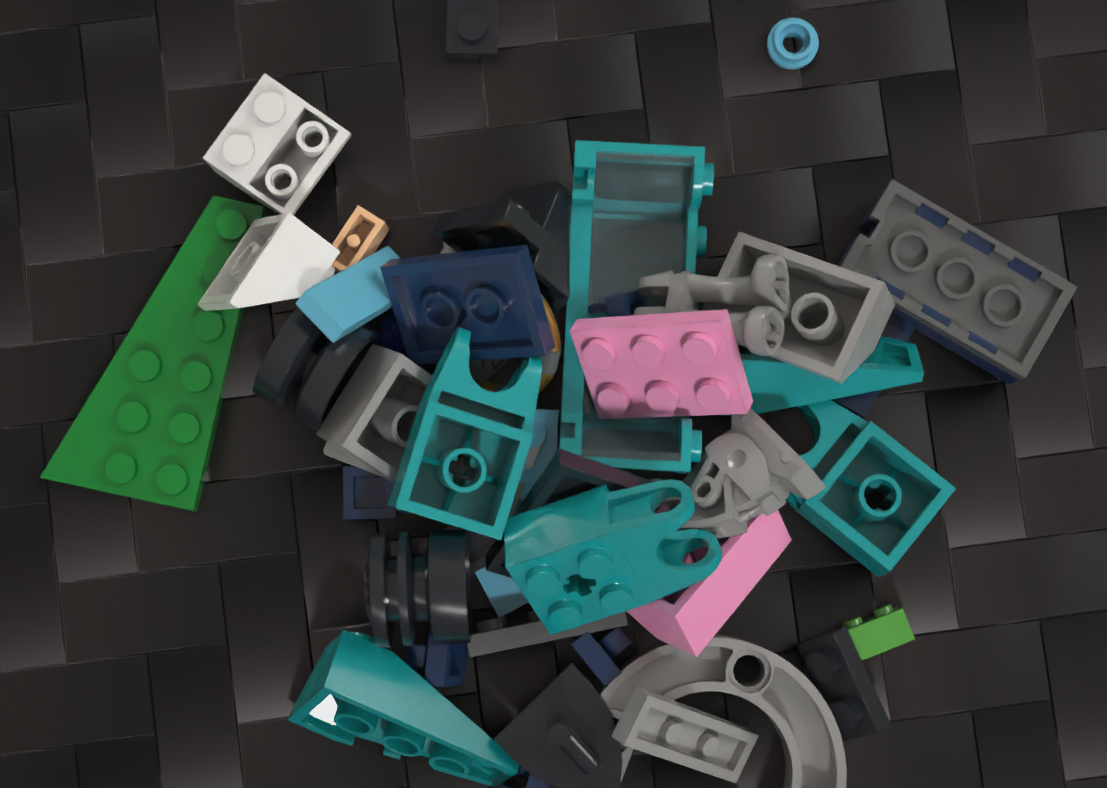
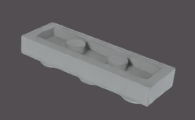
(684, 735)

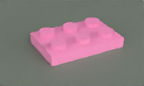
(662, 365)

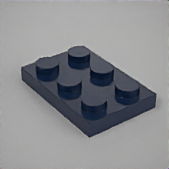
(477, 290)

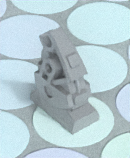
(745, 476)

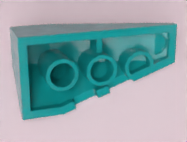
(383, 700)

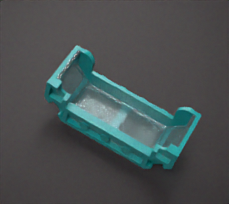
(629, 221)

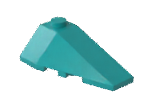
(784, 386)

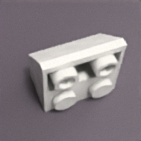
(276, 147)

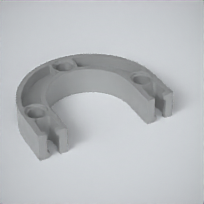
(781, 691)

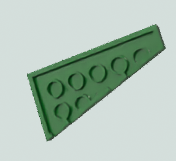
(162, 394)

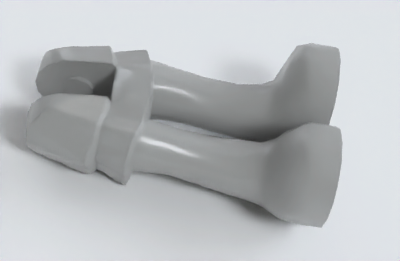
(764, 290)

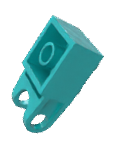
(482, 426)
(854, 461)
(605, 552)

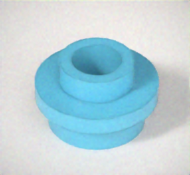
(797, 29)

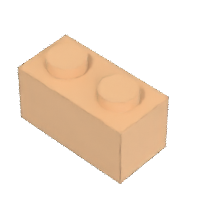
(358, 238)

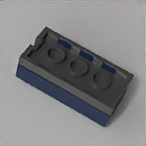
(959, 282)

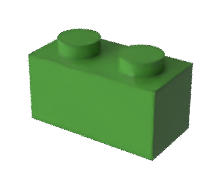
(880, 632)

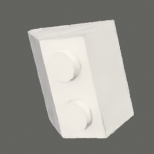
(271, 264)

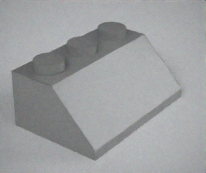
(830, 314)

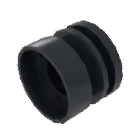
(419, 588)

